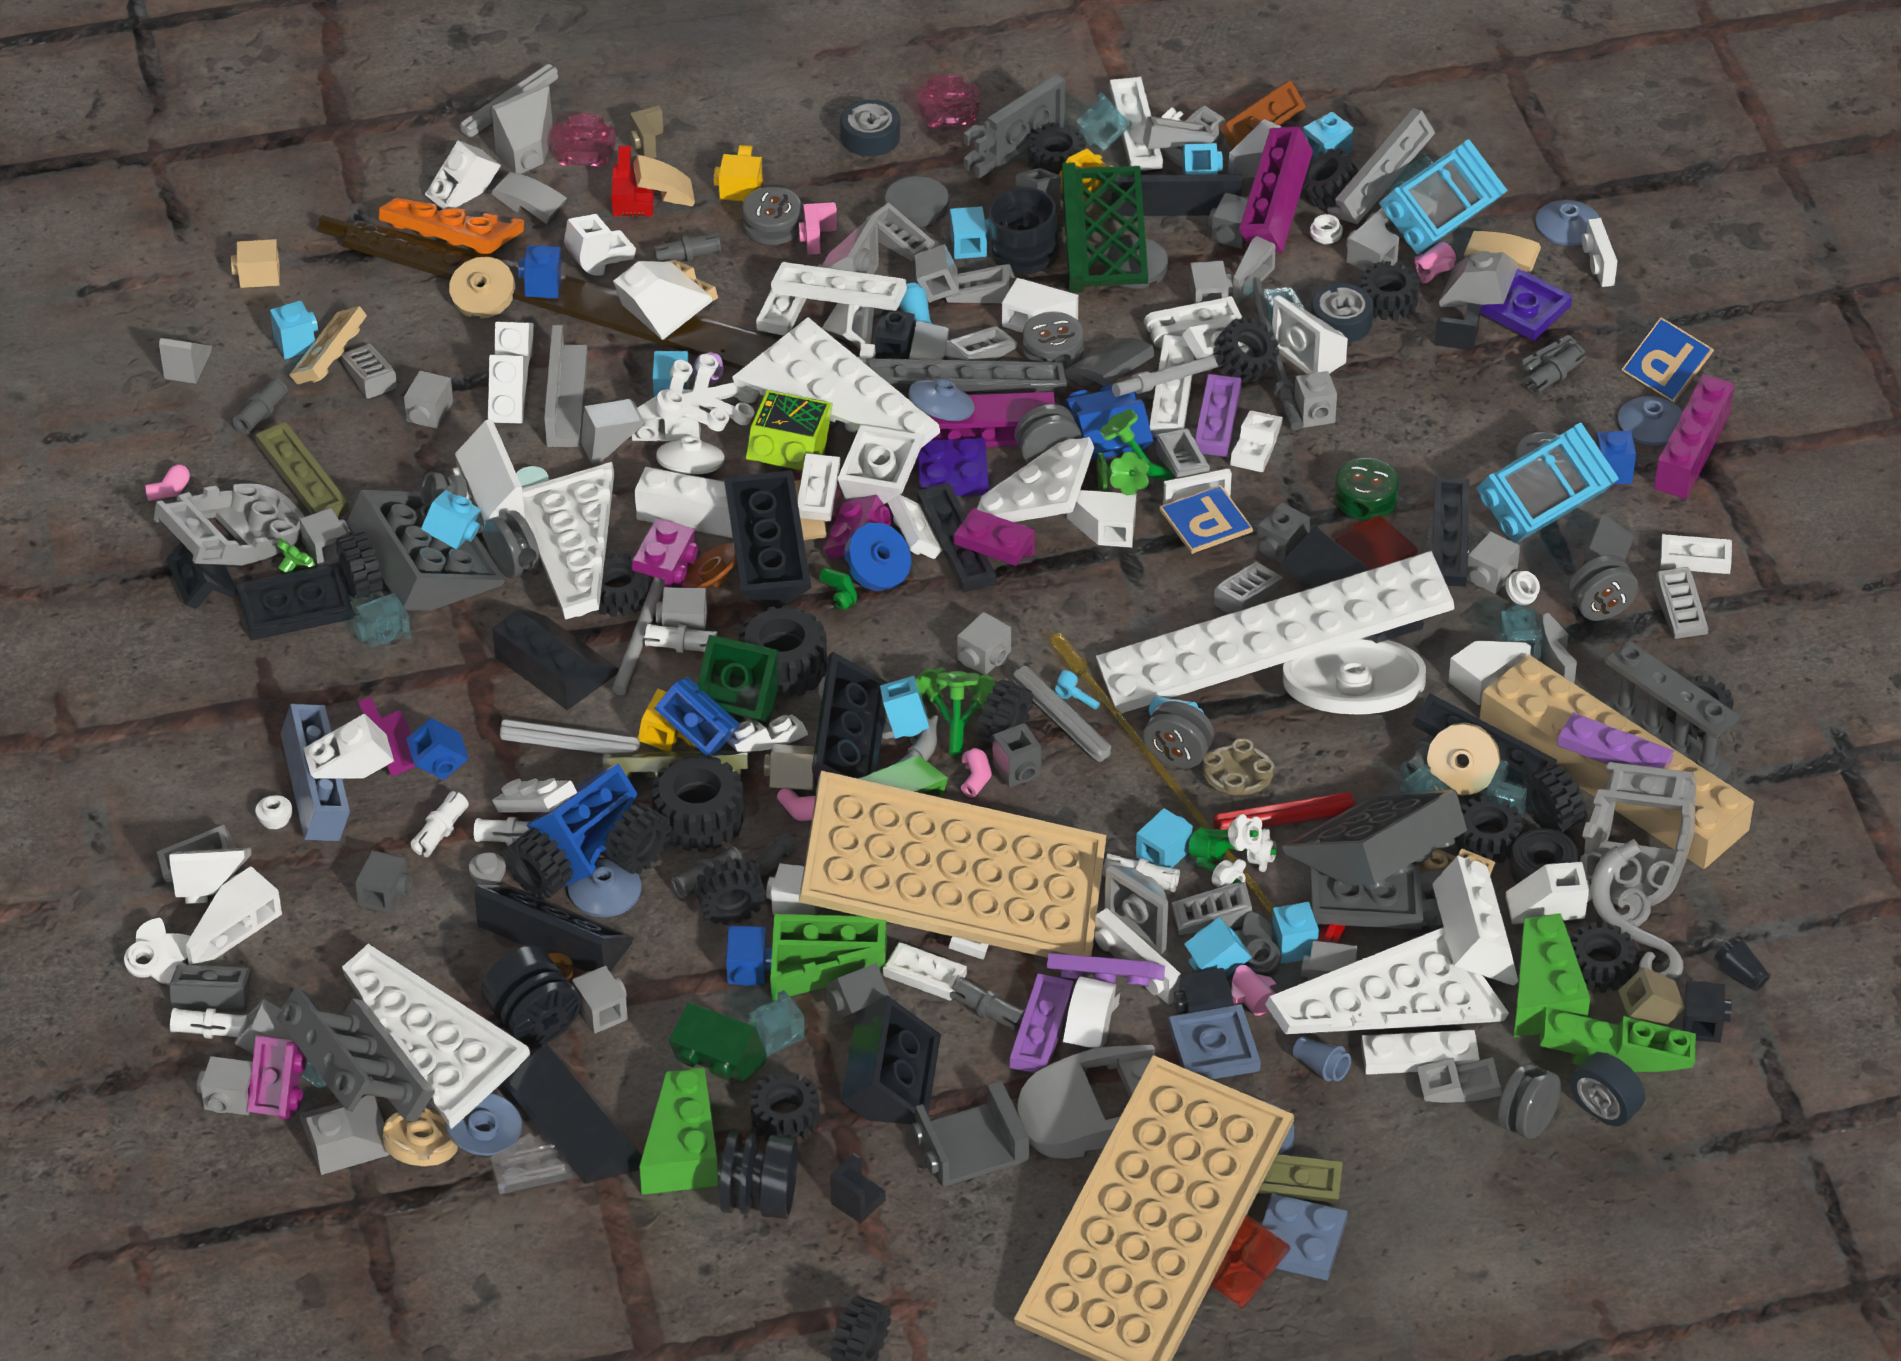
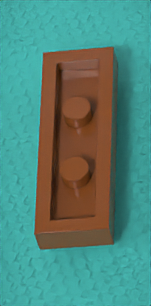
(1275, 107)

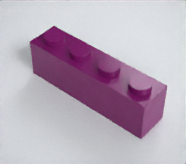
(1277, 186)
(993, 417)
(1694, 436)

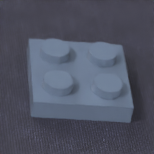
(1215, 1042)
(1309, 1230)

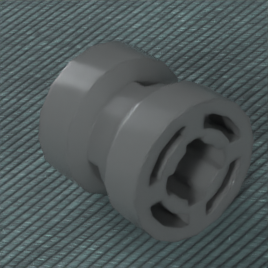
(436, 484)

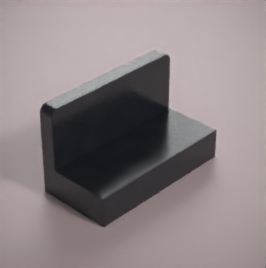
(198, 580)

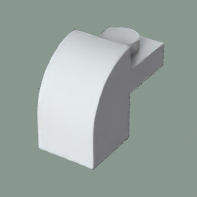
(595, 244)
(1090, 1012)

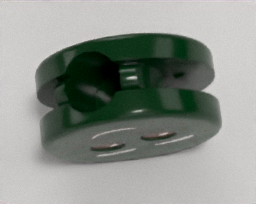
(1366, 488)

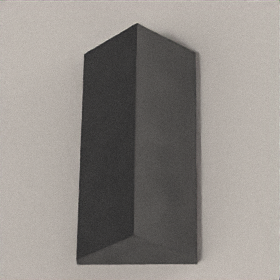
(1179, 193)
(767, 537)
(1322, 561)
(849, 721)
(549, 927)
(572, 1117)

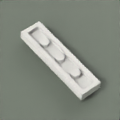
(1130, 99)
(839, 286)
(1171, 397)

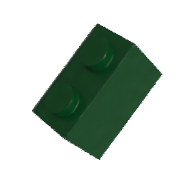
(740, 677)
(717, 1043)

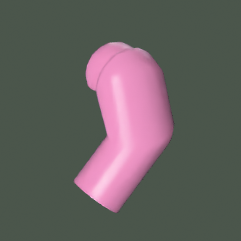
(171, 485)
(980, 771)
(799, 807)

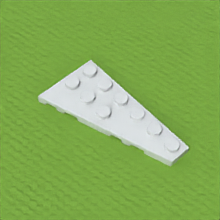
(820, 368)
(571, 534)
(1391, 989)
(445, 1040)

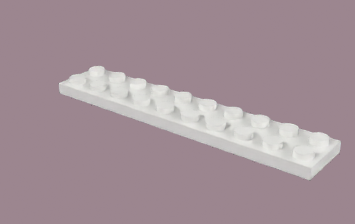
(1275, 632)

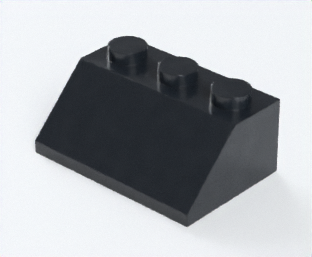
(550, 657)
(890, 1063)

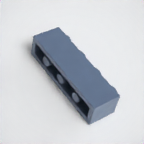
(319, 801)

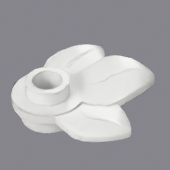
(161, 949)

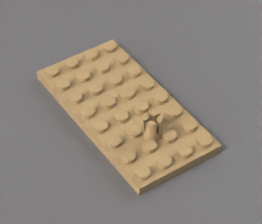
(952, 868)
(1154, 1217)

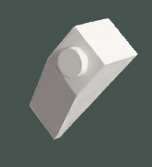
(234, 914)

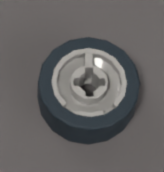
(870, 127)
(1344, 309)
(1607, 1089)

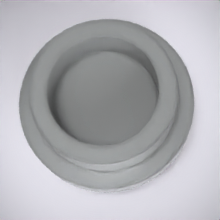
(487, 868)

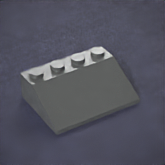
(413, 562)
(1381, 836)

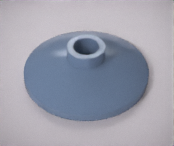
(1564, 221)
(941, 399)
(1649, 419)
(606, 891)
(498, 1124)

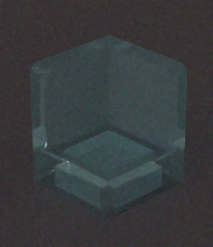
(1507, 790)

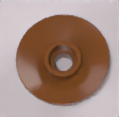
(711, 568)

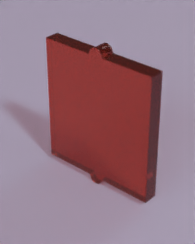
(1376, 543)

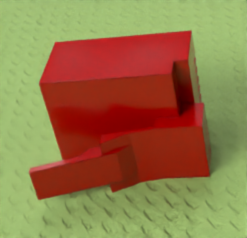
(625, 194)

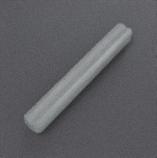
(483, 117)
(1063, 714)
(567, 737)

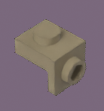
(644, 127)

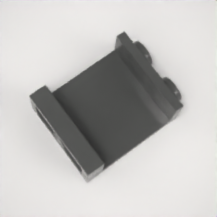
(973, 1139)

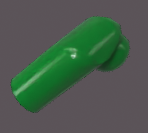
(846, 593)

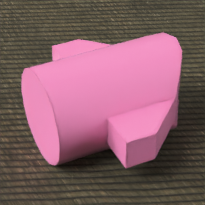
(1434, 261)
(1251, 989)

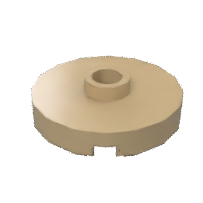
(484, 300)
(1476, 745)
(420, 1141)

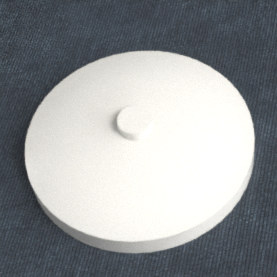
(1357, 677)

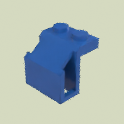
(1095, 410)

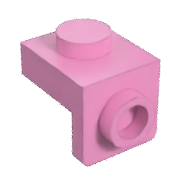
(817, 219)

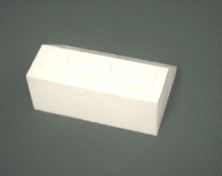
(489, 475)
(683, 500)
(1474, 921)

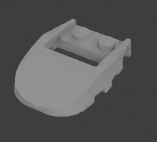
(250, 512)
(1653, 869)
(1062, 1108)

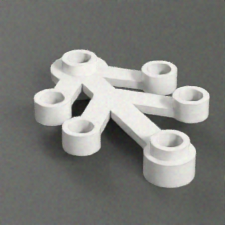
(673, 404)

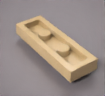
(328, 345)

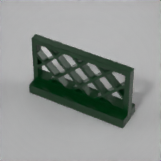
(1077, 234)

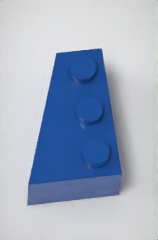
(586, 818)

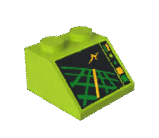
(788, 429)

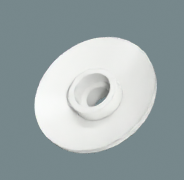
(690, 456)

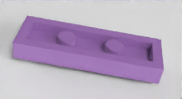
(1218, 414)
(1611, 744)
(1106, 969)
(1041, 1023)

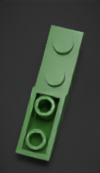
(1634, 1041)

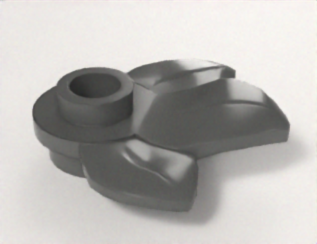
(1258, 939)

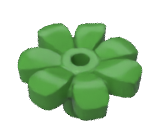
(293, 557)

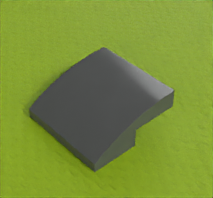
(1110, 362)

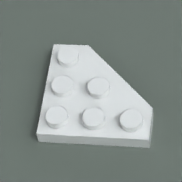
(1044, 485)

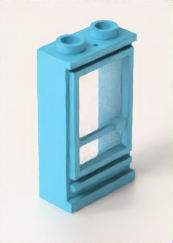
(1443, 197)
(1547, 483)

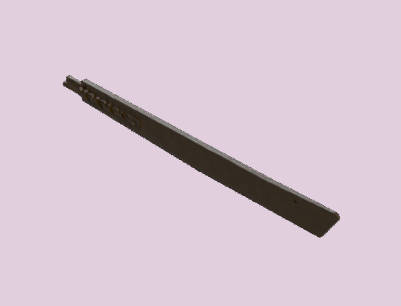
(575, 297)

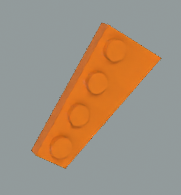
(481, 233)

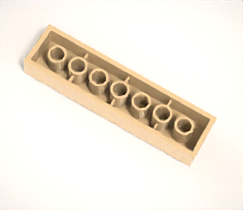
(1535, 706)

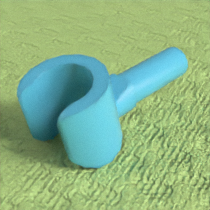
(1067, 687)

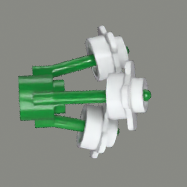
(1243, 835)

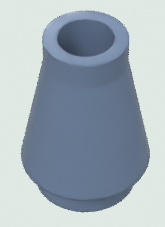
(1325, 1059)

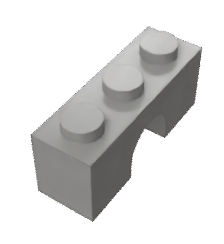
(1374, 242)

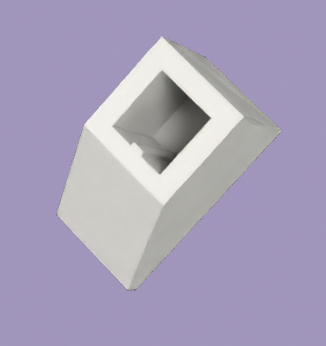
(462, 176)
(1030, 299)
(660, 429)
(1105, 517)
(1483, 664)
(349, 751)
(1550, 891)

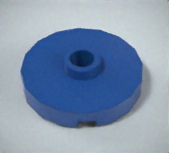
(865, 562)

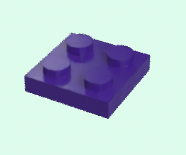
(1529, 305)
(955, 462)

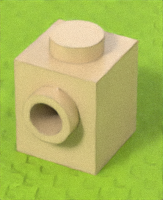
(257, 263)

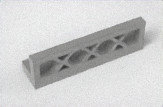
(1383, 168)
(565, 391)

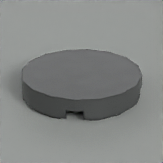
(919, 199)
(1156, 261)

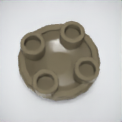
(1238, 768)

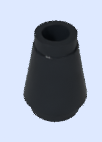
(1741, 963)

